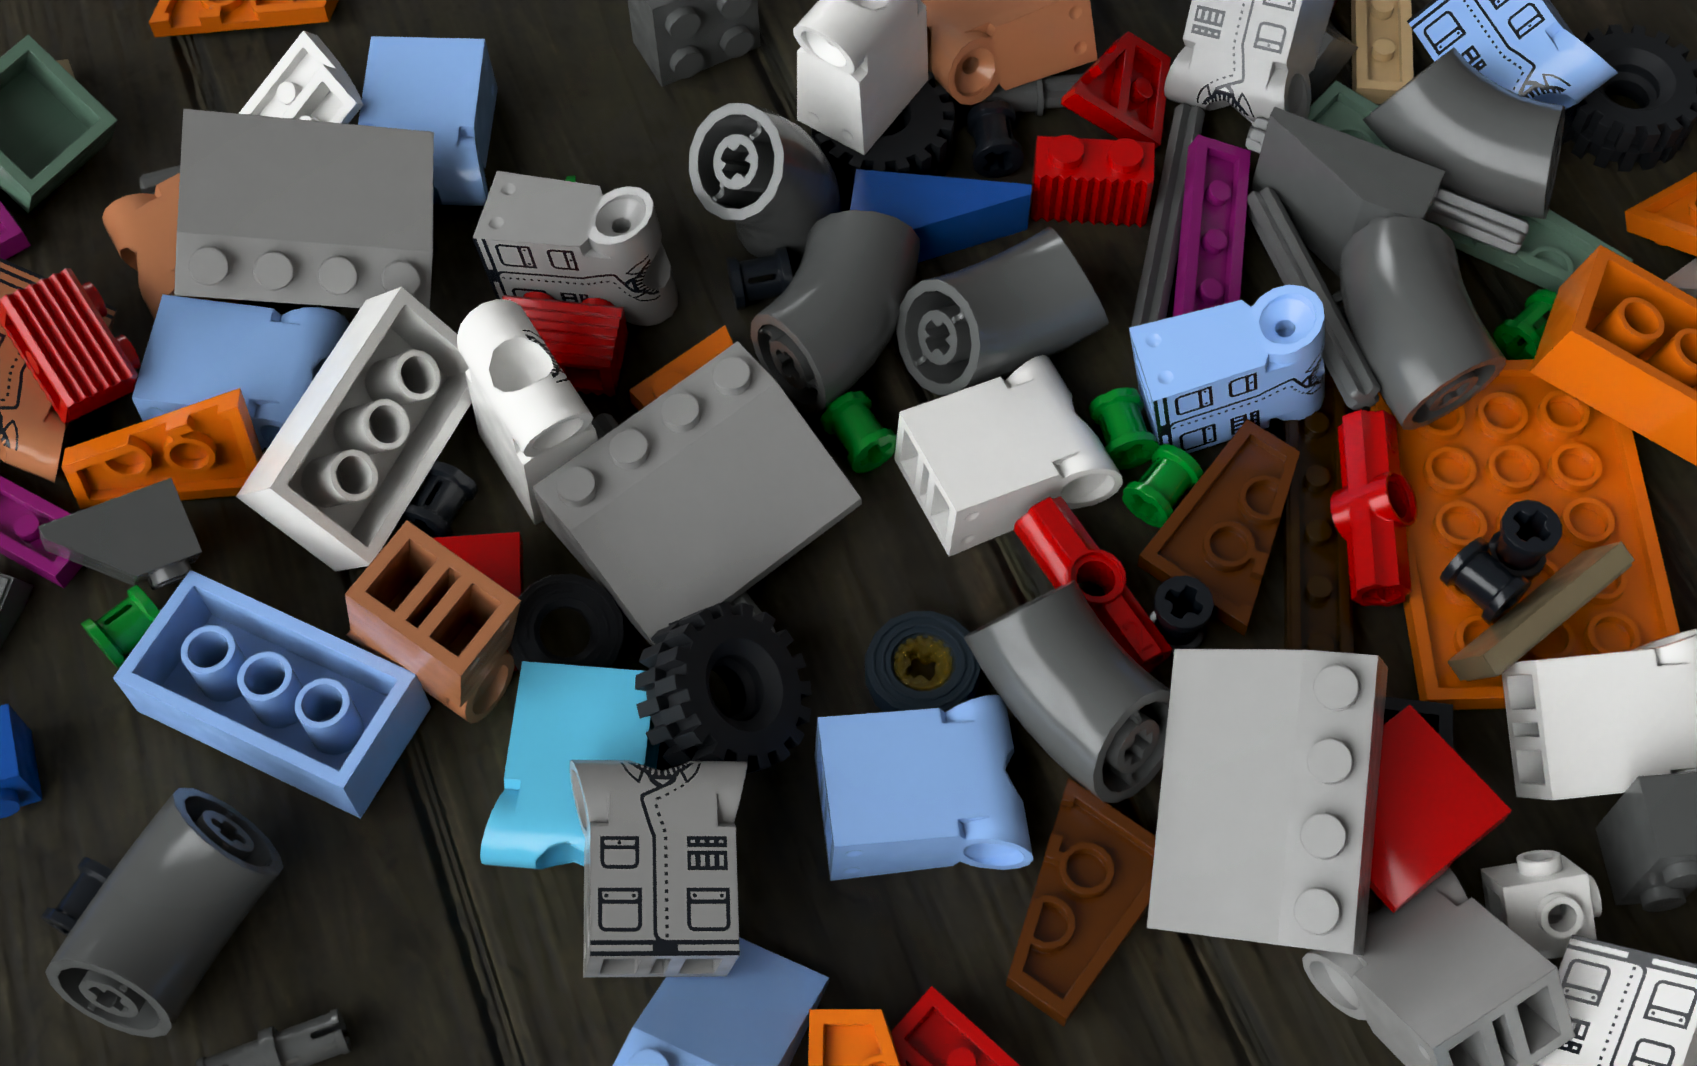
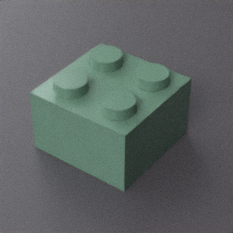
(45, 124)

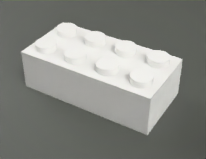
(363, 433)

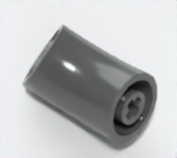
(1483, 135)
(762, 177)
(837, 306)
(997, 315)
(1415, 319)
(1077, 691)
(164, 915)

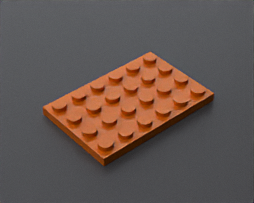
(1515, 446)

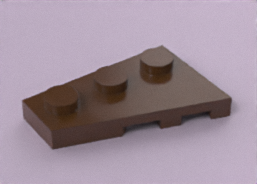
(1228, 523)
(1083, 903)

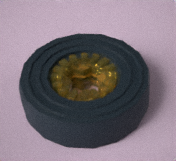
(929, 639)

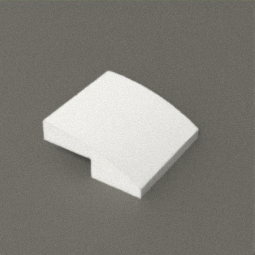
(307, 86)

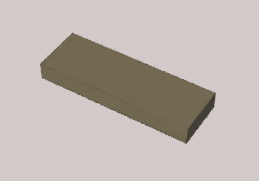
(1541, 612)

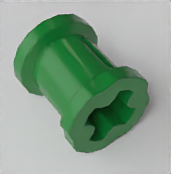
(1527, 325)
(1123, 427)
(859, 431)
(1162, 485)
(123, 625)

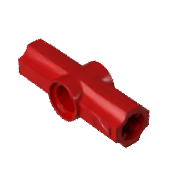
(1374, 508)
(1069, 554)

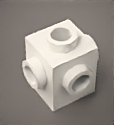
(1543, 900)

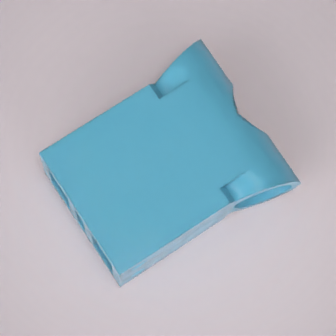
(560, 718)

